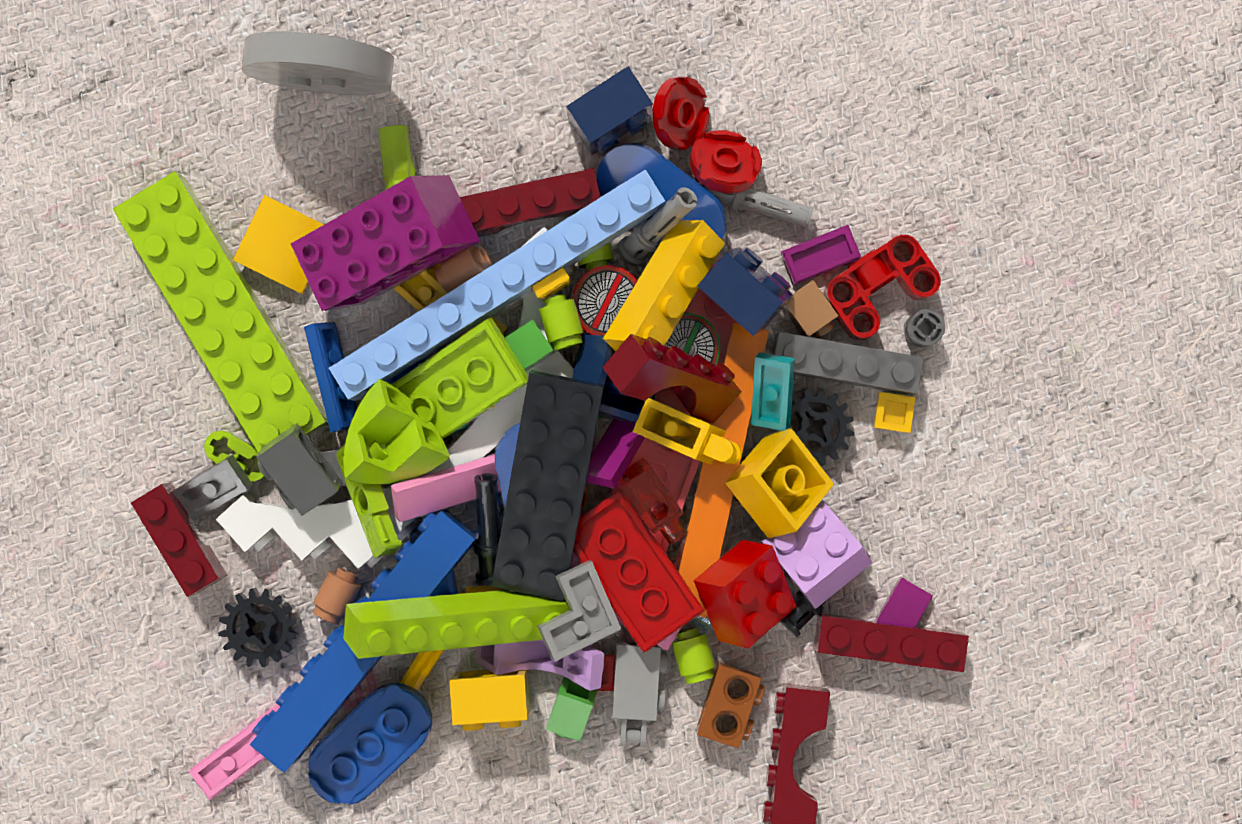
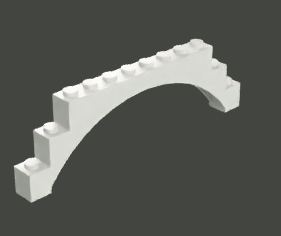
(308, 535)

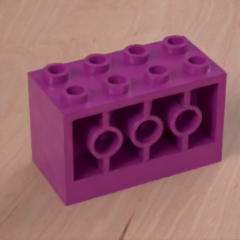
(385, 241)

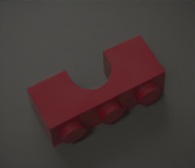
(185, 554)

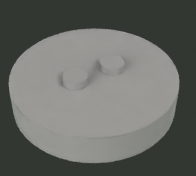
(317, 63)

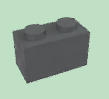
(298, 470)

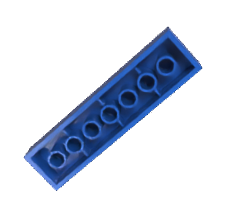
(335, 675)

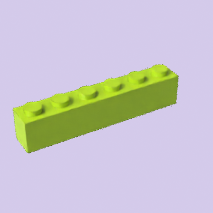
(446, 622)

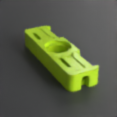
(372, 513)

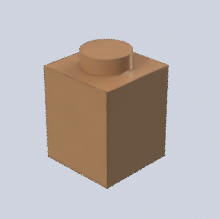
(810, 311)

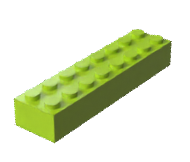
(219, 311)

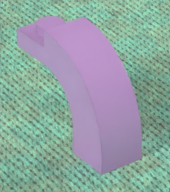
(581, 667)

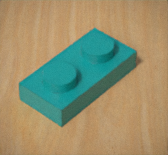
(772, 391)

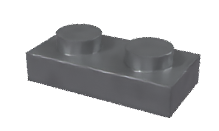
(212, 487)

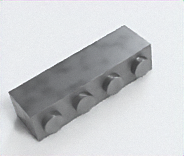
(851, 363)

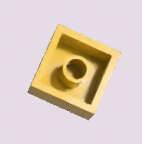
(779, 483)
(488, 698)

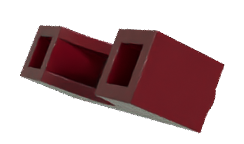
(531, 201)
(647, 366)
(891, 642)
(802, 713)

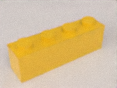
(667, 284)

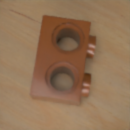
(720, 702)

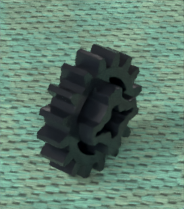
(833, 414)
(266, 639)

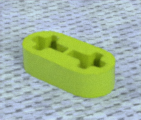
(235, 443)

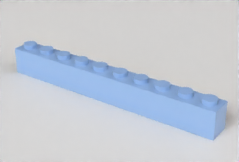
(498, 286)

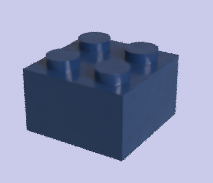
(610, 112)
(746, 289)
(589, 367)

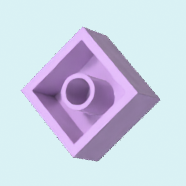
(820, 555)

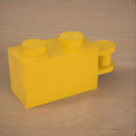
(686, 434)

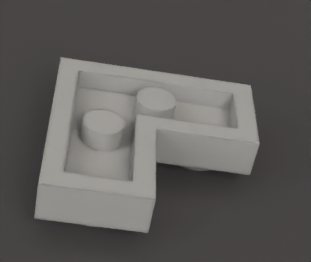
(589, 613)

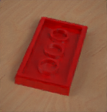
(635, 572)

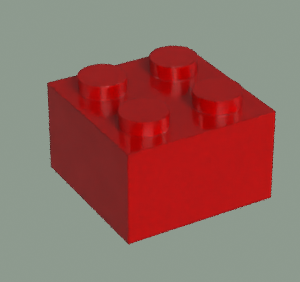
(745, 593)

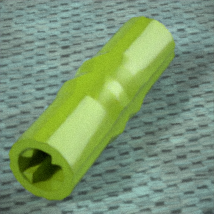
(395, 154)

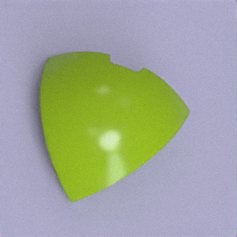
(389, 440)

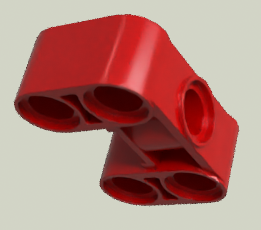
(875, 272)

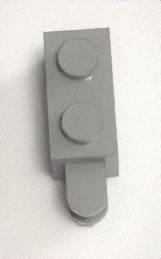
(637, 689)

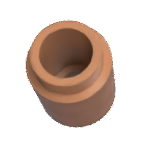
(462, 267)
(335, 592)

